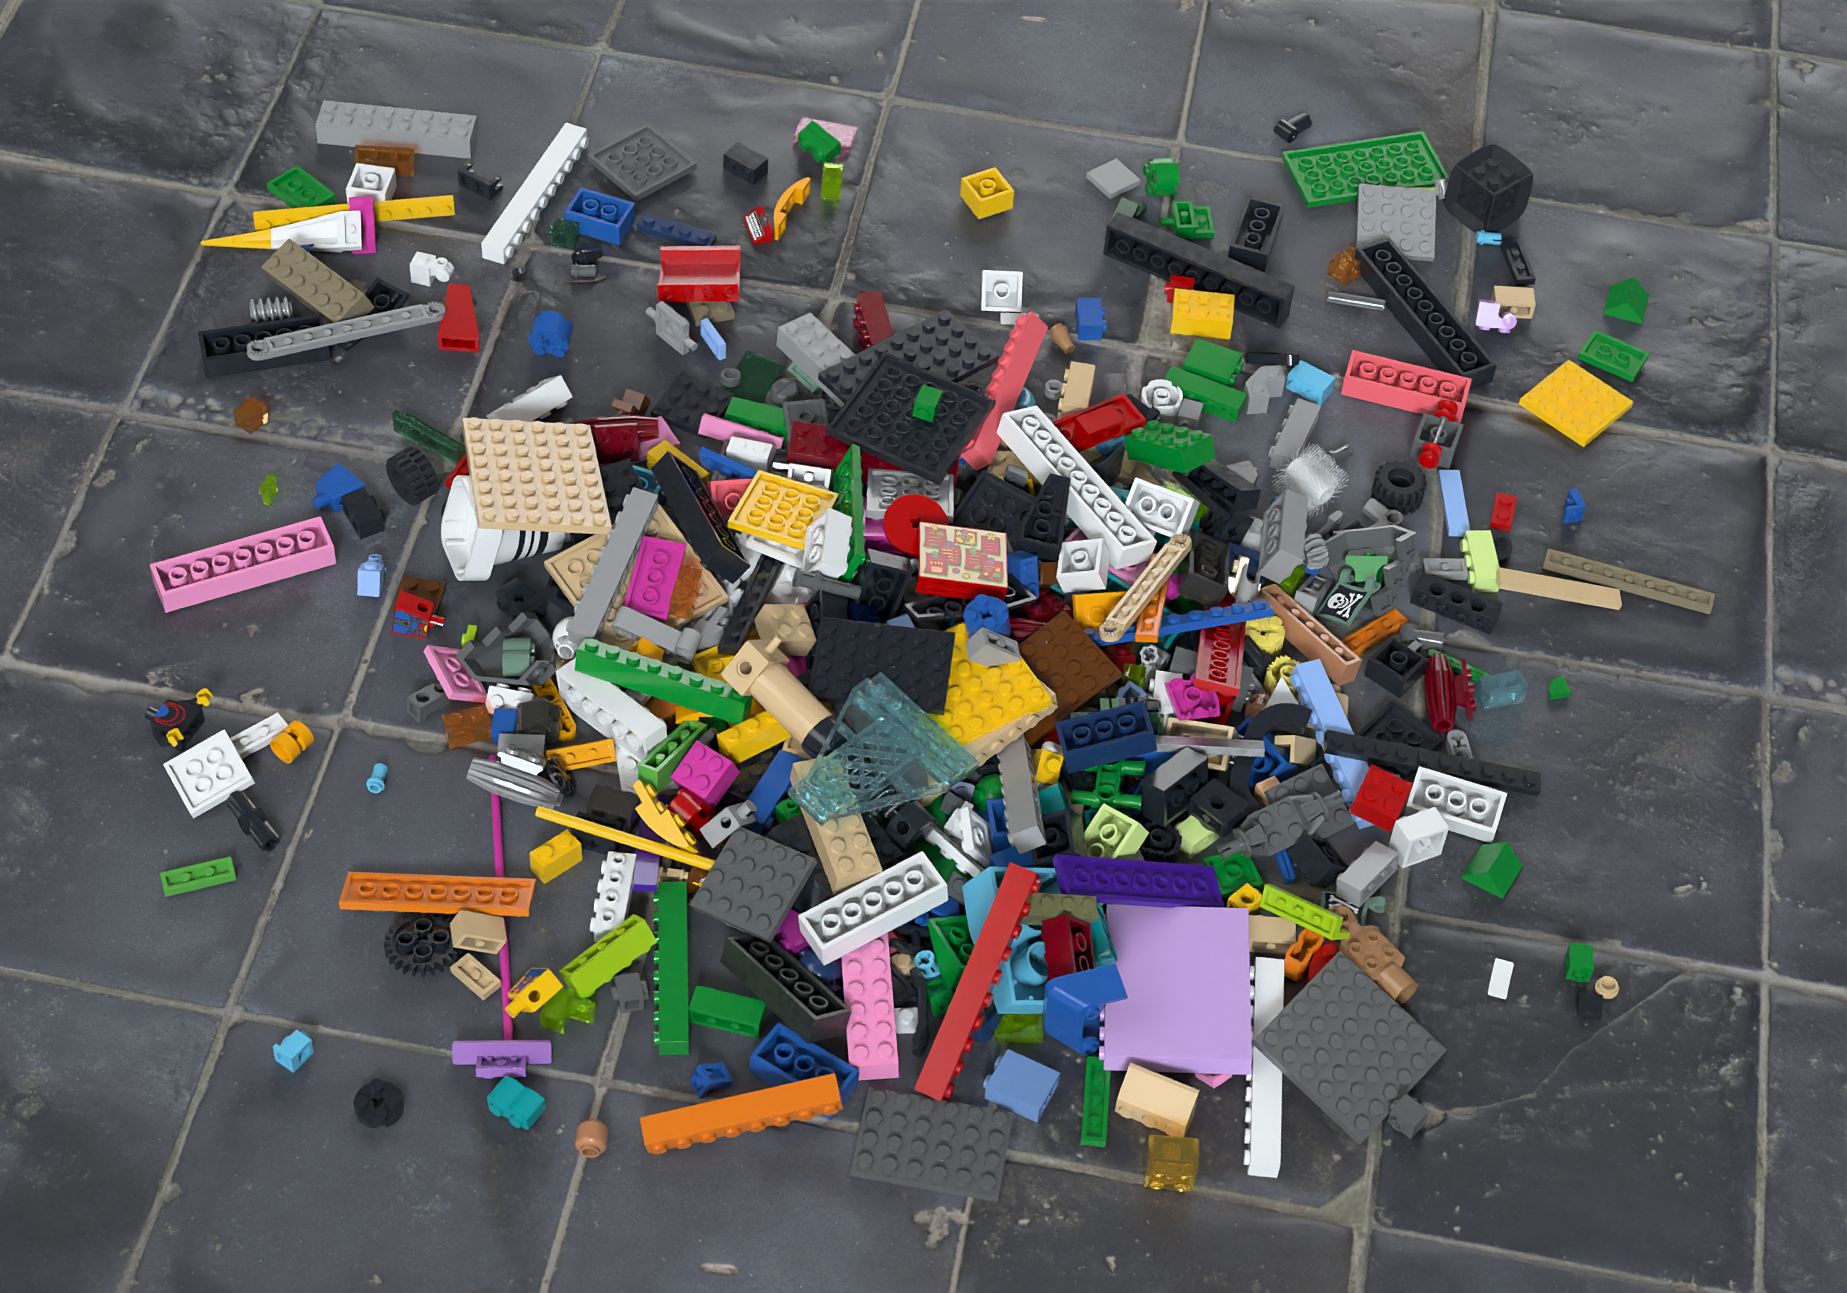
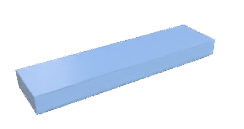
(1453, 502)

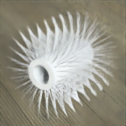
(1310, 480)

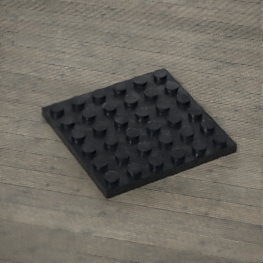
(883, 425)

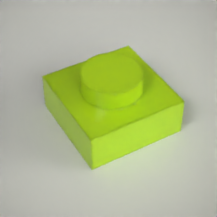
(472, 634)

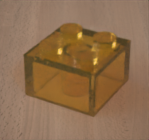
(1171, 1162)

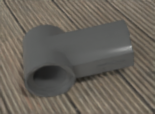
(1429, 639)

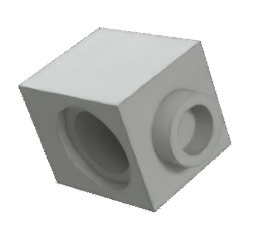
(1189, 414)

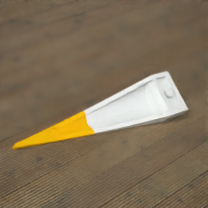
(328, 233)

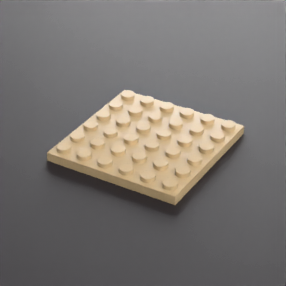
(574, 566)

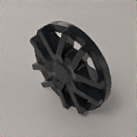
(560, 777)

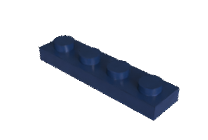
(675, 231)

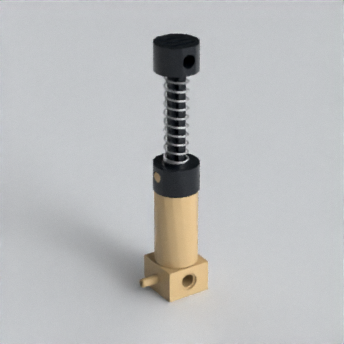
(761, 672)

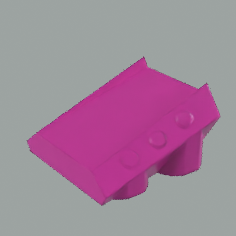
(1190, 701)

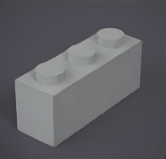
(1367, 873)

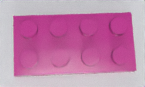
(655, 577)

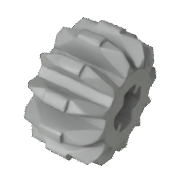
(1315, 552)

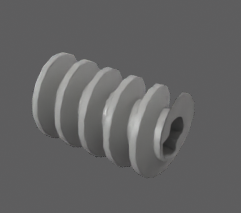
(270, 310)

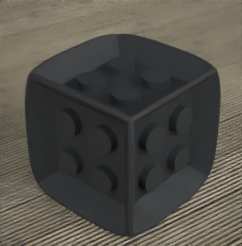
(1488, 189)

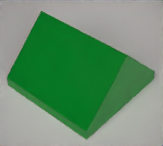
(1627, 301)
(1494, 868)

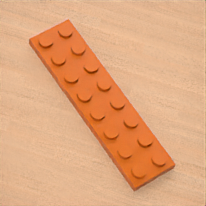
(437, 894)

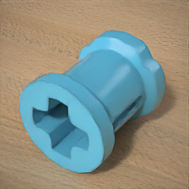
(925, 968)

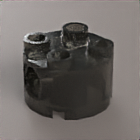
(539, 718)

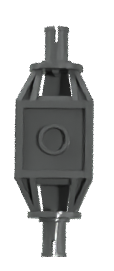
(1280, 825)

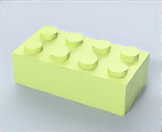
(1113, 835)

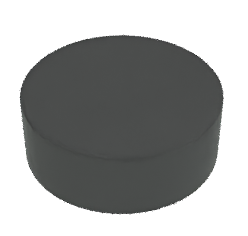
(730, 377)

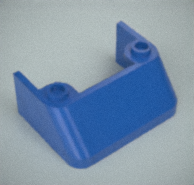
(1075, 1005)

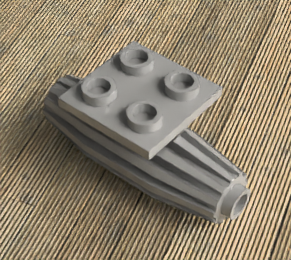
(516, 777)

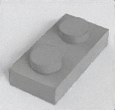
(1445, 568)

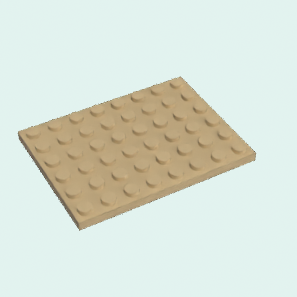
(535, 476)

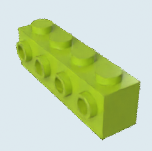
(608, 956)

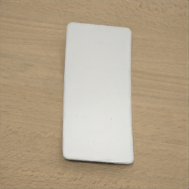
(1500, 978)

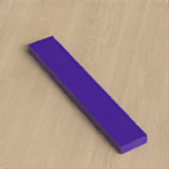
(647, 863)

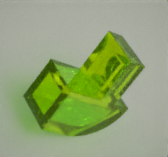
(832, 181)
(562, 1007)

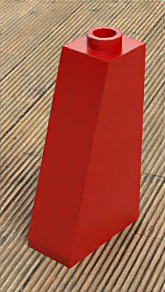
(459, 327)

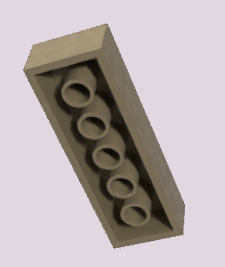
(315, 284)

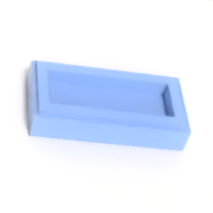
(713, 339)

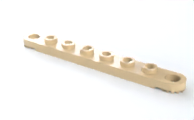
(1145, 588)

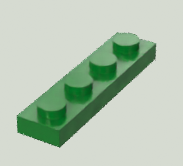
(1095, 1103)

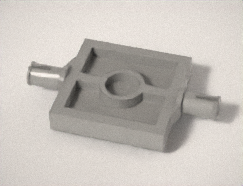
(672, 327)

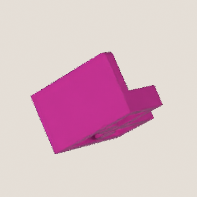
(368, 224)

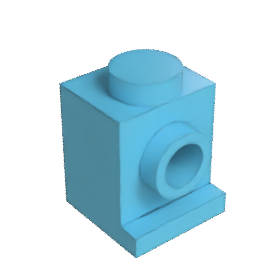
(294, 1050)

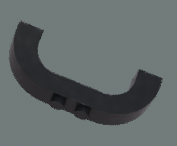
(1280, 716)

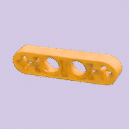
(550, 689)

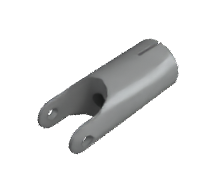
(1247, 591)

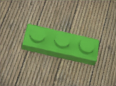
(198, 876)

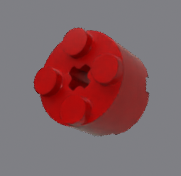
(692, 810)

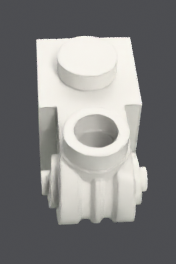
(426, 267)

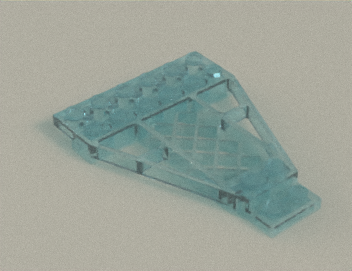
(907, 728)

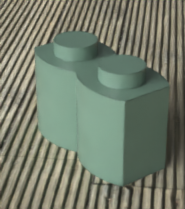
(517, 656)

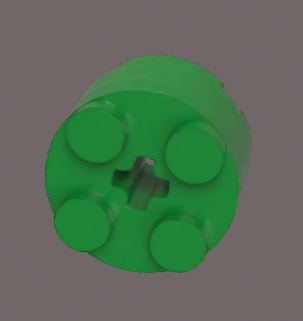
(1161, 177)

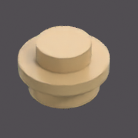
(1607, 987)

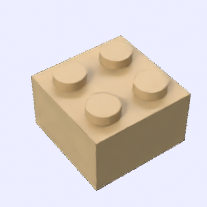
(790, 623)

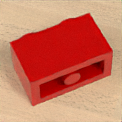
(1099, 426)

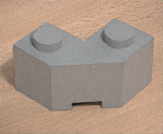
(1262, 385)

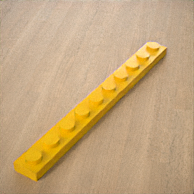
(383, 211)

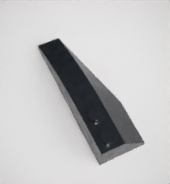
(951, 609)

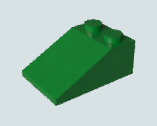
(951, 946)

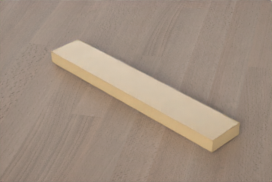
(1558, 588)

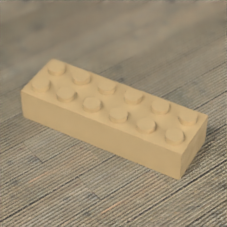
(841, 842)

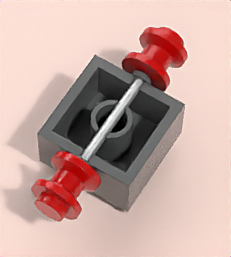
(1437, 437)

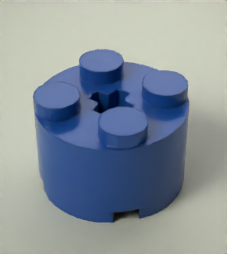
(550, 334)
(987, 613)

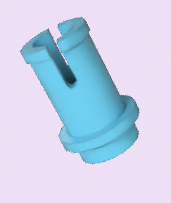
(1487, 238)
(376, 782)

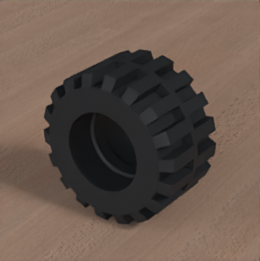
(412, 476)
(1399, 486)

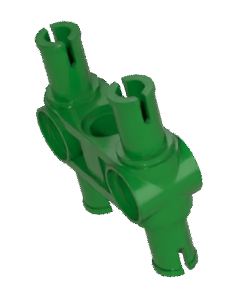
(1108, 786)

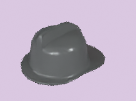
(786, 391)

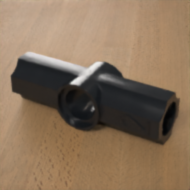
(252, 821)

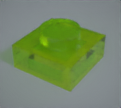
(268, 489)

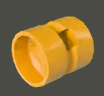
(291, 741)

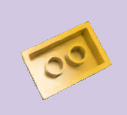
(1202, 314)

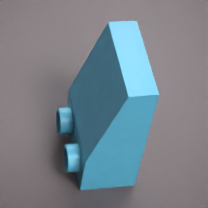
(1026, 971)

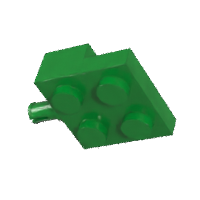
(1190, 220)

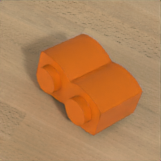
(1300, 954)

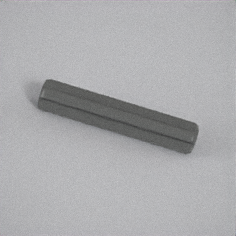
(1356, 301)

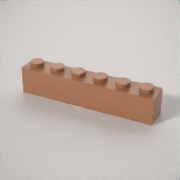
(1312, 637)

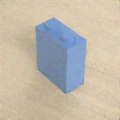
(1021, 1085)

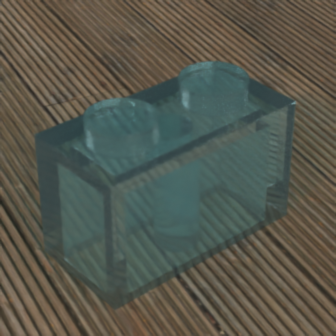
(1501, 689)

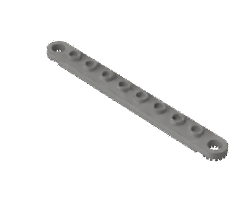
(345, 331)

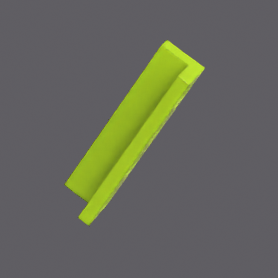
(1303, 913)

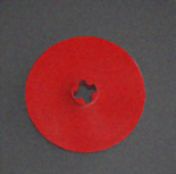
(903, 514)

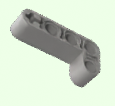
(676, 644)

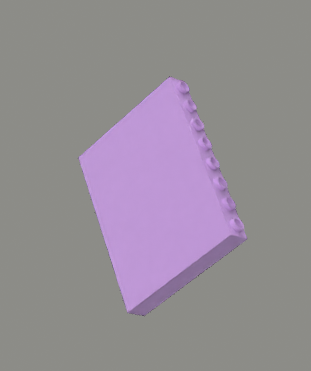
(1184, 990)

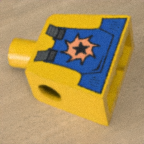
(532, 991)

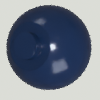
(827, 974)

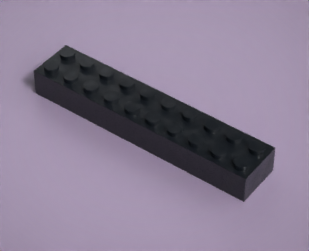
(1168, 255)
(1423, 313)

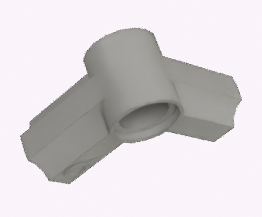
(1381, 515)
(1153, 659)

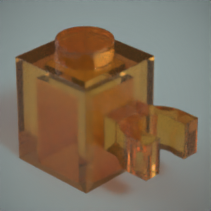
(1344, 267)

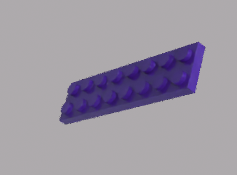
(1138, 882)

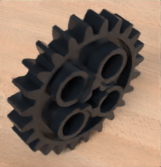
(421, 944)

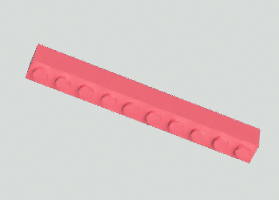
(1006, 386)

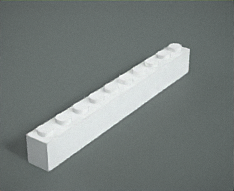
(534, 193)
(1265, 1079)

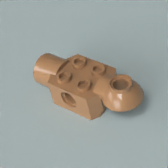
(1375, 957)

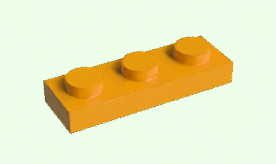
(584, 754)

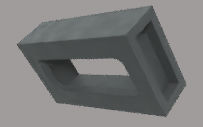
(1185, 662)

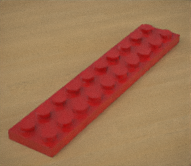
(1220, 655)

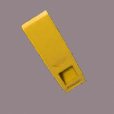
(662, 820)

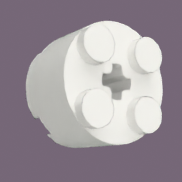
(1164, 398)

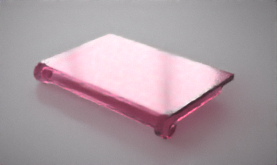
(842, 133)

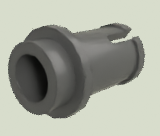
(583, 270)

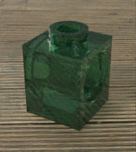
(564, 233)

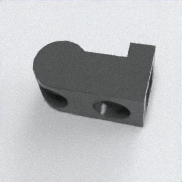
(426, 701)

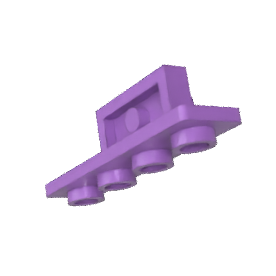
(501, 1057)

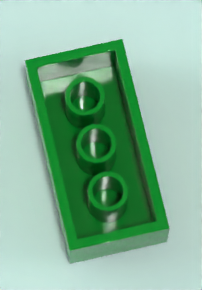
(1169, 446)

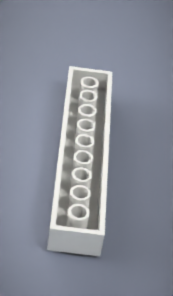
(1090, 499)

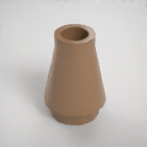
(1062, 338)

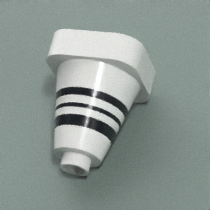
(476, 550)

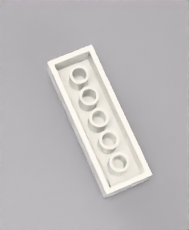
(611, 712)
(873, 908)

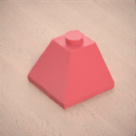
(727, 493)

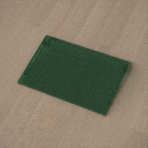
(756, 377)

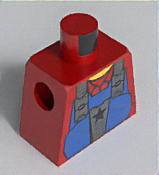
(415, 616)

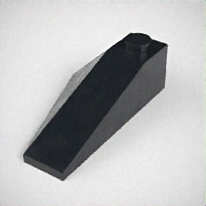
(383, 298)
(1044, 523)

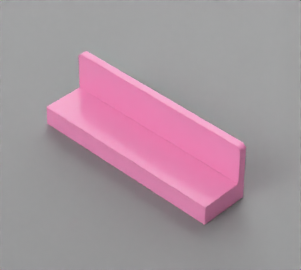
(724, 429)

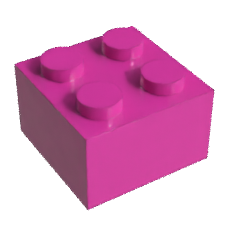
(705, 773)

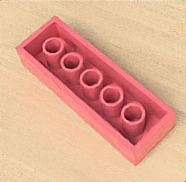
(1403, 384)

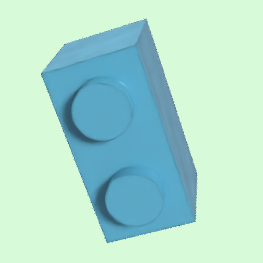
(1310, 382)

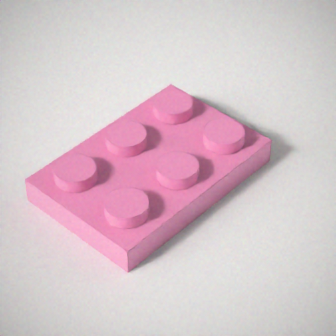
(453, 675)

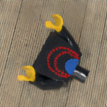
(178, 720)

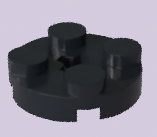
(379, 1091)

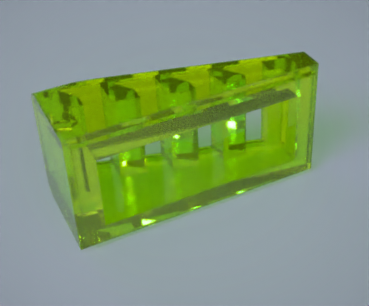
(1133, 673)

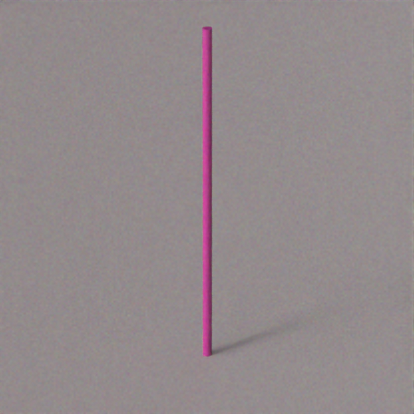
(499, 872)

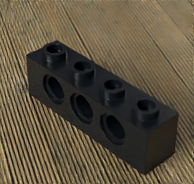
(1456, 603)

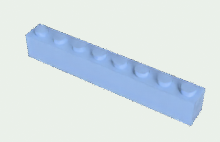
(1318, 694)

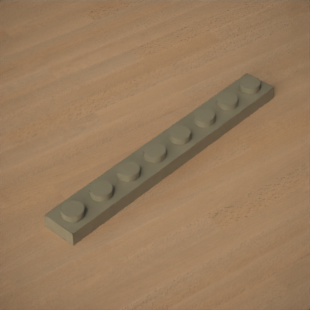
(1629, 581)

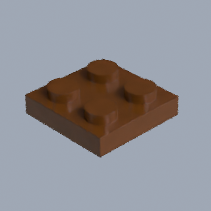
(423, 588)

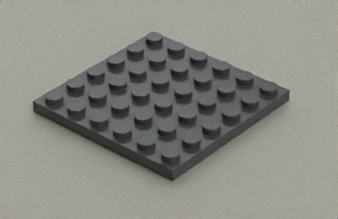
(1349, 1047)

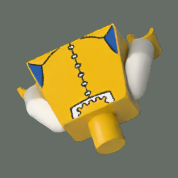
(1047, 764)

